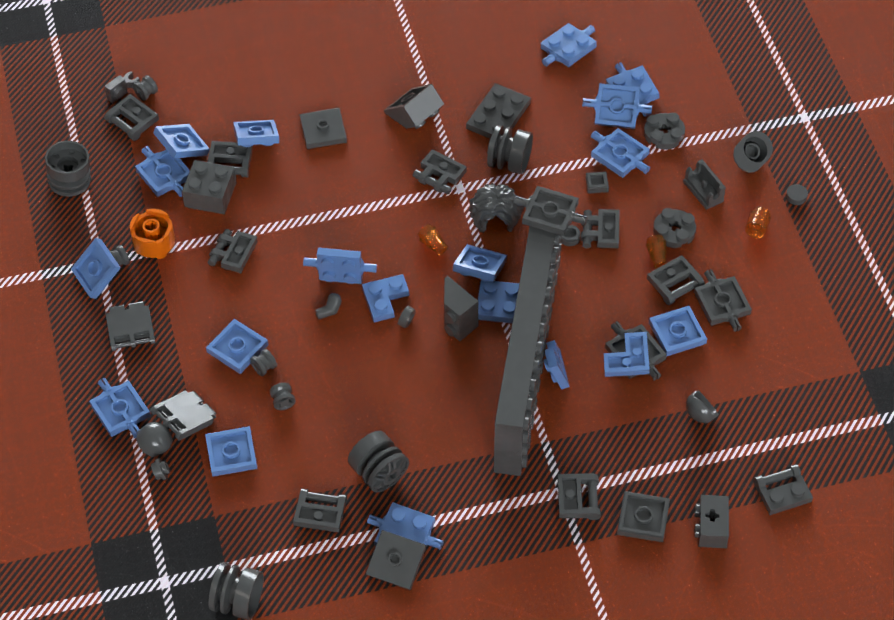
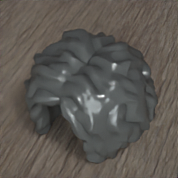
(493, 202)

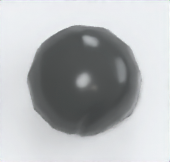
(700, 408)
(154, 439)

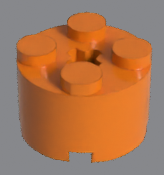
(152, 233)

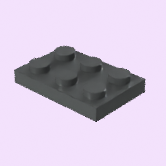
(499, 107)

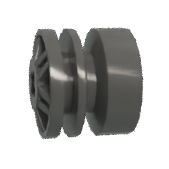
(505, 148)
(68, 168)
(378, 461)
(236, 591)

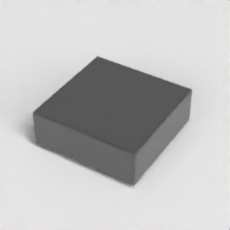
(597, 182)

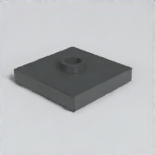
(323, 128)
(643, 516)
(396, 560)

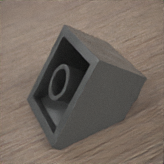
(415, 106)
(459, 310)

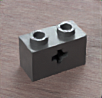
(714, 509)

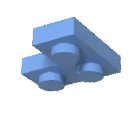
(381, 292)
(633, 361)
(555, 365)

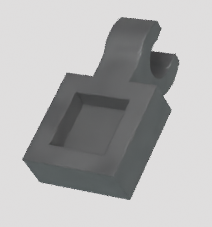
(118, 87)

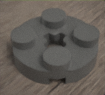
(666, 121)
(680, 219)

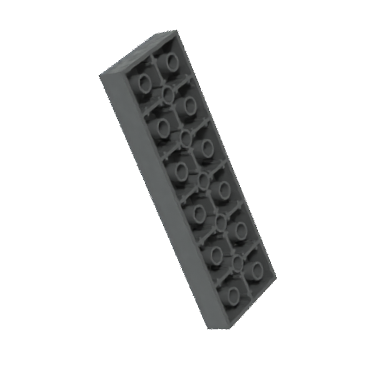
(526, 352)

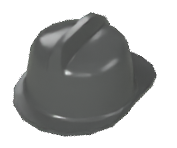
(753, 151)

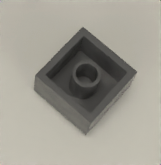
(209, 187)

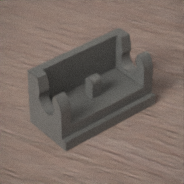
(705, 185)

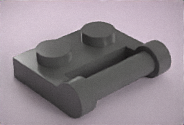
(134, 111)
(231, 153)
(672, 274)
(571, 496)
(783, 496)
(319, 516)

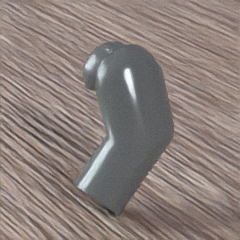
(331, 308)

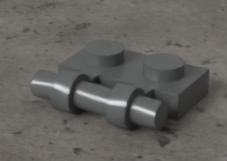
(443, 167)
(608, 229)
(238, 253)

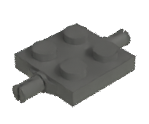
(550, 210)
(722, 300)
(655, 352)

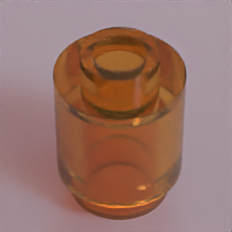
(758, 222)

